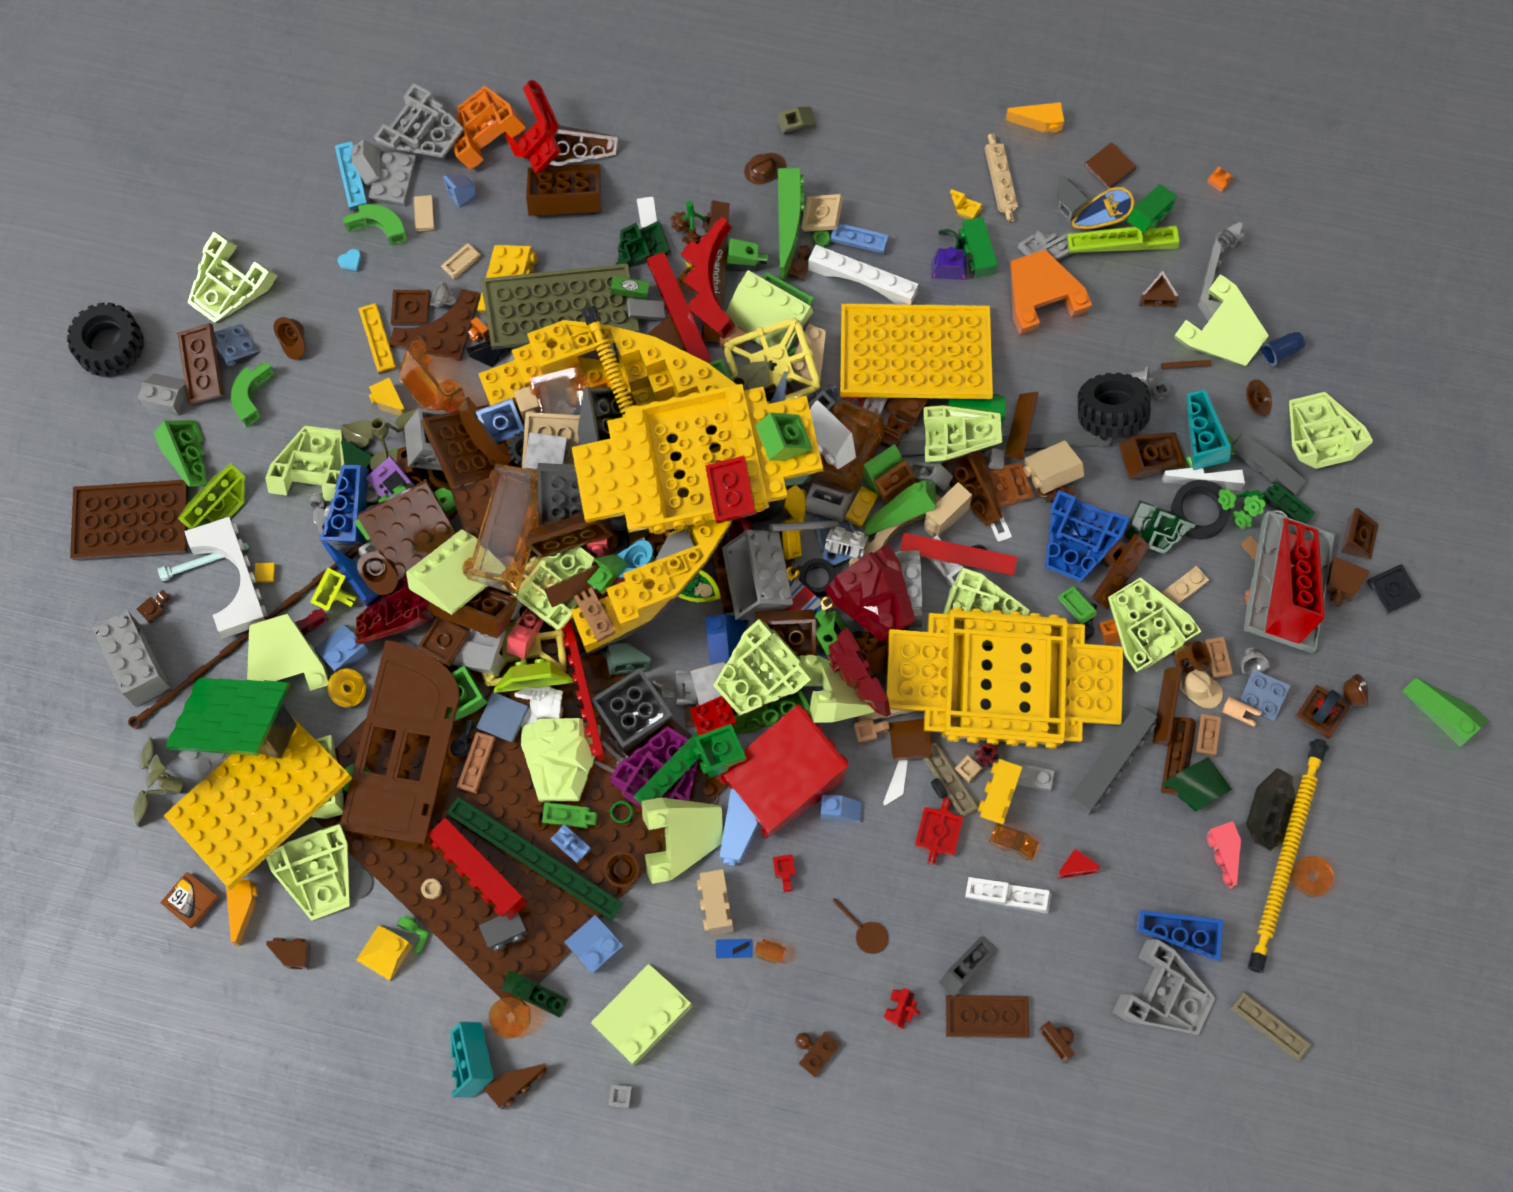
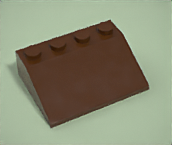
(564, 190)

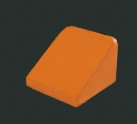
(1109, 632)

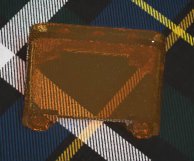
(423, 385)
(867, 433)

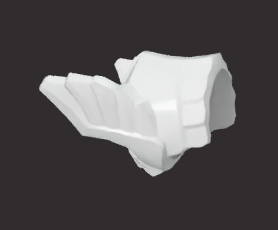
(544, 703)

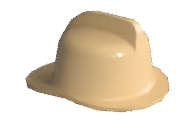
(1201, 689)

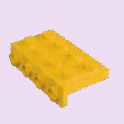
(509, 261)

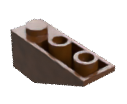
(509, 1085)

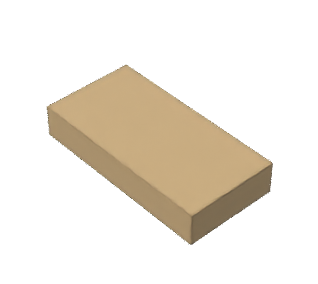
(424, 213)
(461, 261)

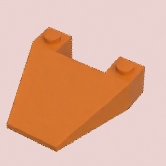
(483, 119)
(1039, 282)

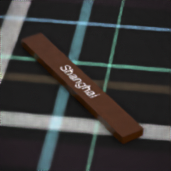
(717, 210)

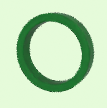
(617, 803)

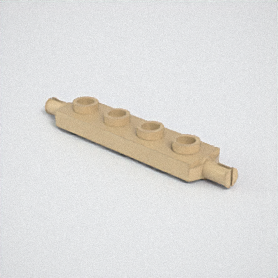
(1001, 178)

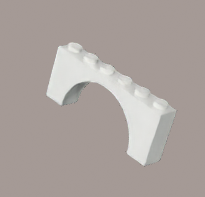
(221, 539)

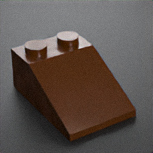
(1151, 454)

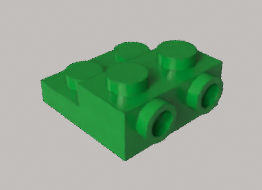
(718, 750)

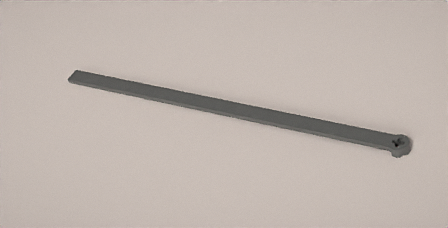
(1034, 442)

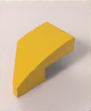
(965, 207)

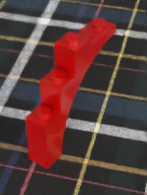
(700, 279)

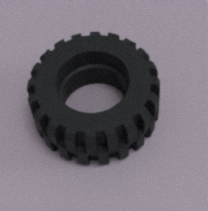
(96, 320)
(1114, 405)

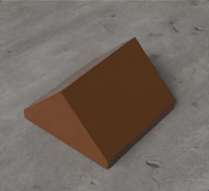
(1359, 535)

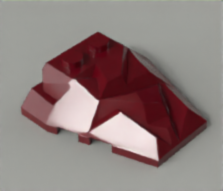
(874, 593)
(855, 672)

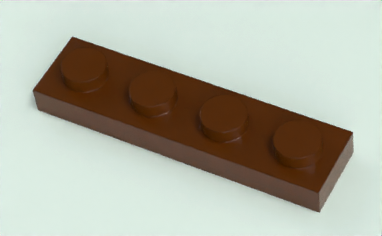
(1121, 570)

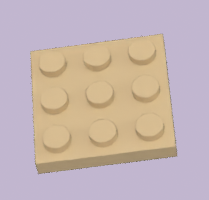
(555, 425)

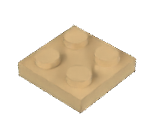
(822, 212)

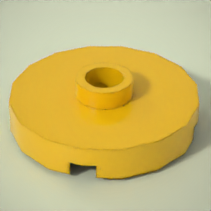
(354, 684)

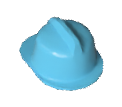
(637, 555)

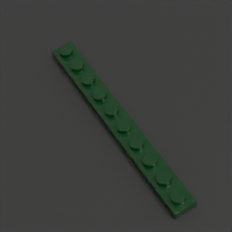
(535, 859)

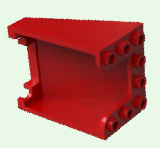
(786, 771)

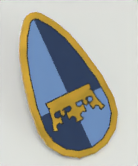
(1105, 209)

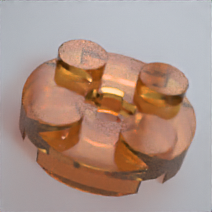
(1302, 870)
(499, 1022)

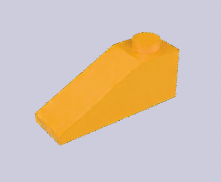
(1038, 117)
(241, 904)

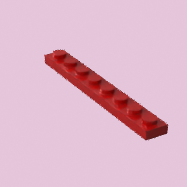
(583, 693)

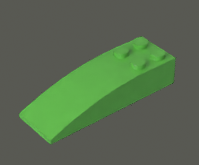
(790, 207)

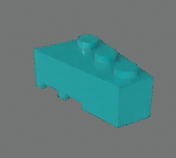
(471, 1059)

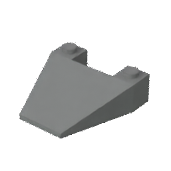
(1172, 997)

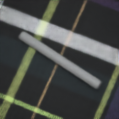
(803, 525)

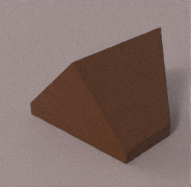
(1159, 293)

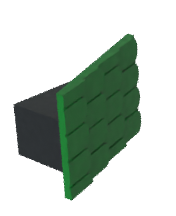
(234, 718)

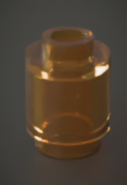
(769, 951)

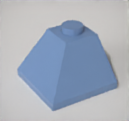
(501, 420)

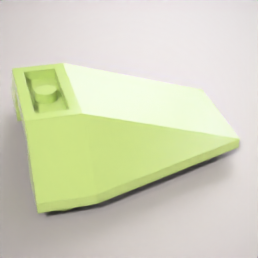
(1149, 624)

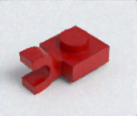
(784, 869)

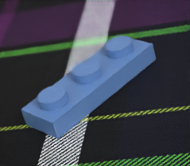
(860, 238)

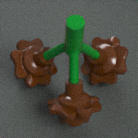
(683, 221)

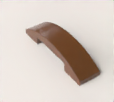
(481, 436)

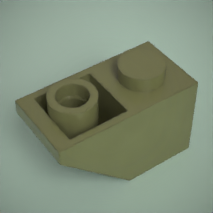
(796, 119)

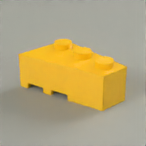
(1000, 791)

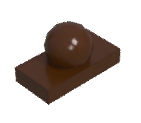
(1058, 1040)

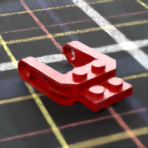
(539, 141)

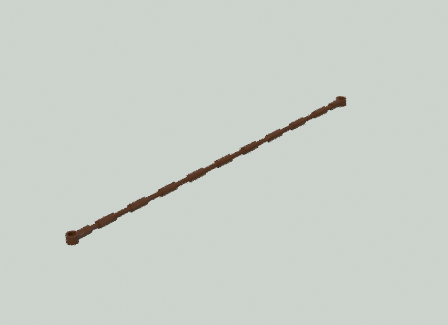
(233, 645)

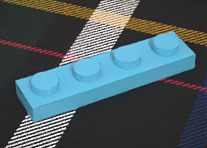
(351, 178)

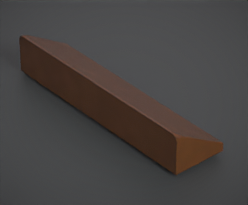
(1021, 425)
(1167, 705)
(1179, 750)

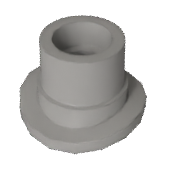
(1144, 375)

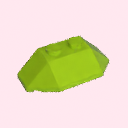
(216, 500)
(532, 676)

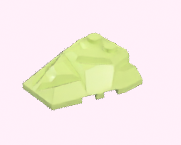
(545, 572)
(975, 591)
(760, 670)
(558, 757)

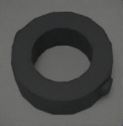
(938, 788)

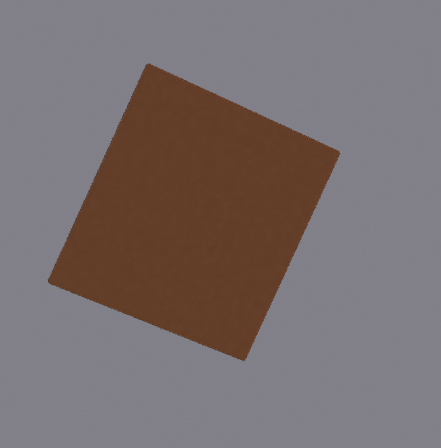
(504, 796)

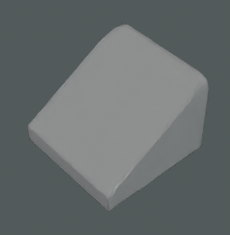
(994, 458)

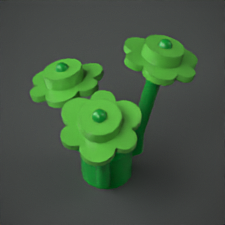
(1253, 505)

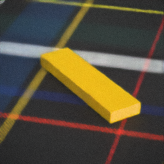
(377, 338)

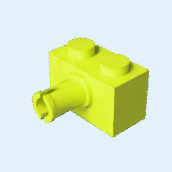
(330, 590)

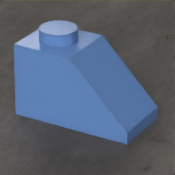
(459, 188)
(840, 808)

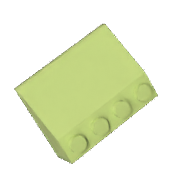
(763, 304)
(441, 576)
(641, 1014)

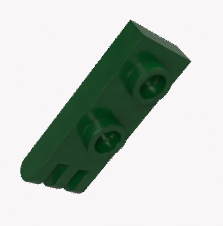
(1288, 503)

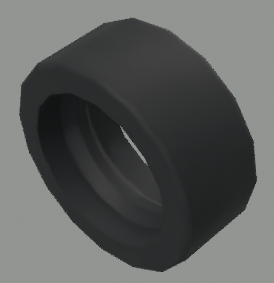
(817, 563)

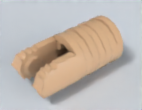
(1237, 709)

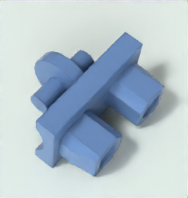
(570, 844)

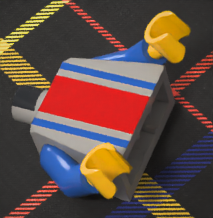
(803, 598)

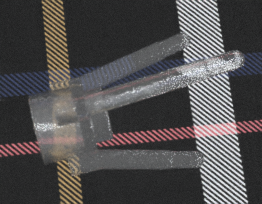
(614, 743)

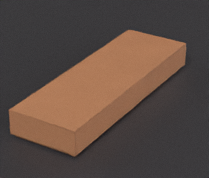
(476, 762)

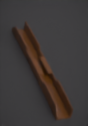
(1184, 364)

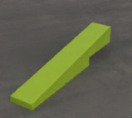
(1124, 240)

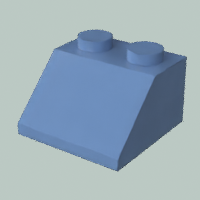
(341, 649)
(593, 944)

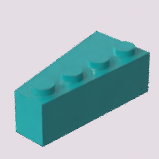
(1206, 435)

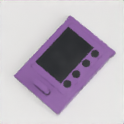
(386, 480)

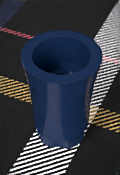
(1282, 348)

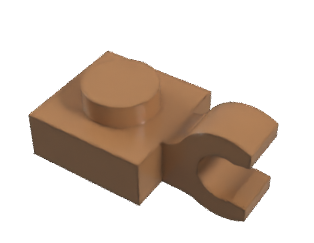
(868, 731)

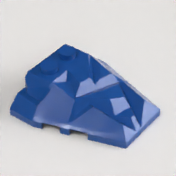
(1080, 536)

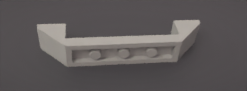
(1206, 304)

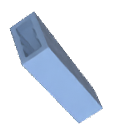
(738, 830)

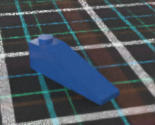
(349, 569)
(723, 636)

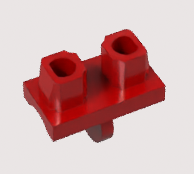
(905, 1009)

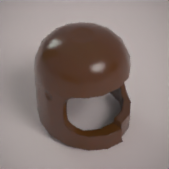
(1196, 653)

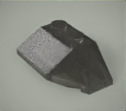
(1271, 810)

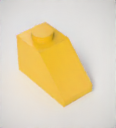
(386, 397)
(795, 503)

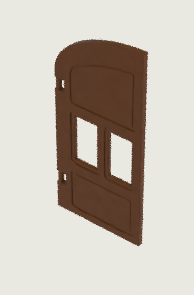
(413, 698)

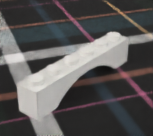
(837, 265)

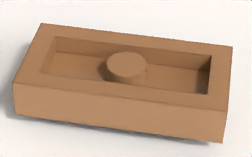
(1220, 660)
(1208, 735)

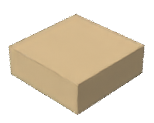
(968, 769)

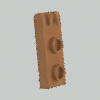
(595, 615)

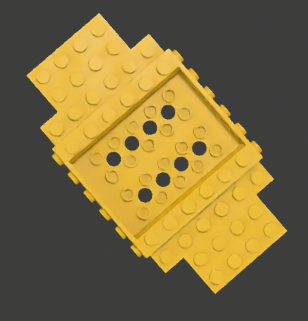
(635, 470)
(944, 675)

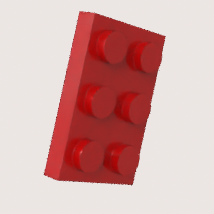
(730, 489)

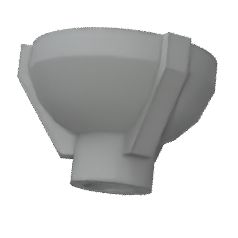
(442, 295)
(1254, 660)

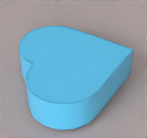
(350, 260)

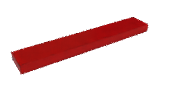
(959, 554)

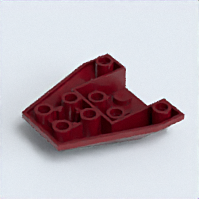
(392, 614)

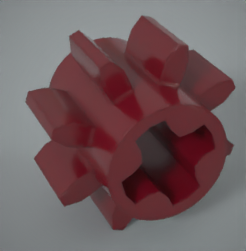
(987, 749)

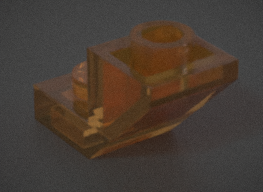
(1014, 840)

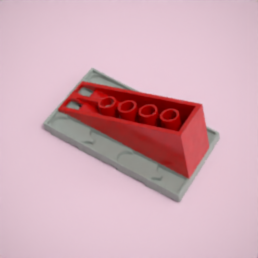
(1294, 570)

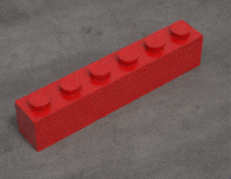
(477, 869)

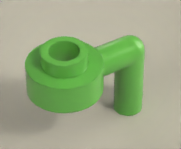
(409, 924)

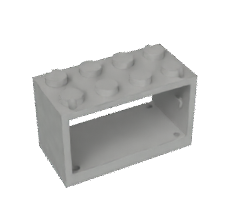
(418, 452)
(756, 574)
(131, 658)

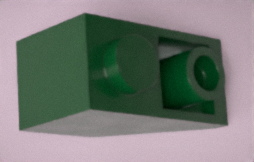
(356, 456)

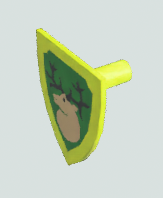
(701, 589)

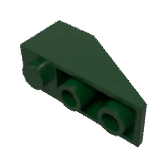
(534, 993)

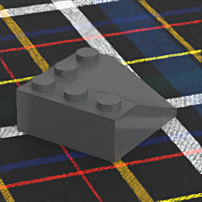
(596, 409)
(631, 709)

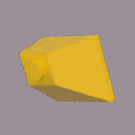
(384, 952)

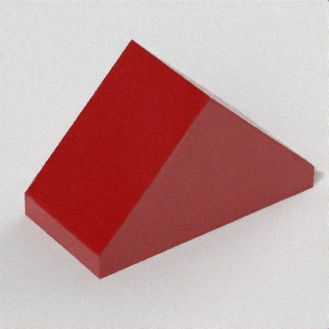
(1078, 865)

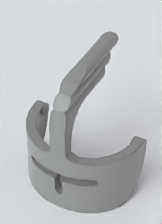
(682, 677)

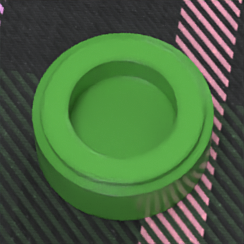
(821, 238)

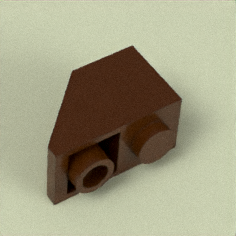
(291, 954)

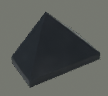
(483, 353)

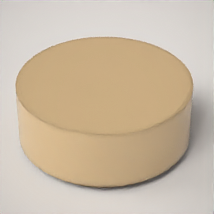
(431, 889)

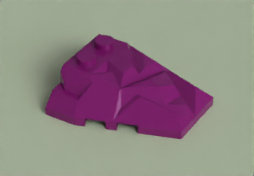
(647, 761)

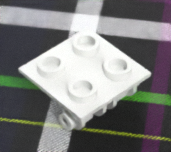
(855, 539)

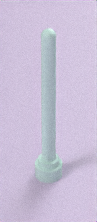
(166, 572)

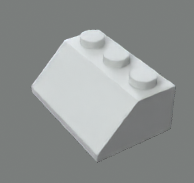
(832, 437)

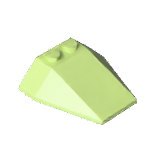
(958, 431)
(1325, 431)
(315, 871)

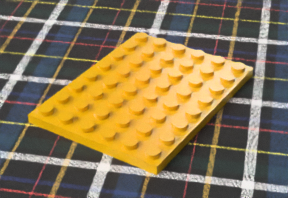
(916, 351)
(256, 804)

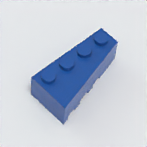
(347, 503)
(1189, 933)

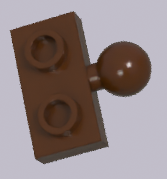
(817, 1053)

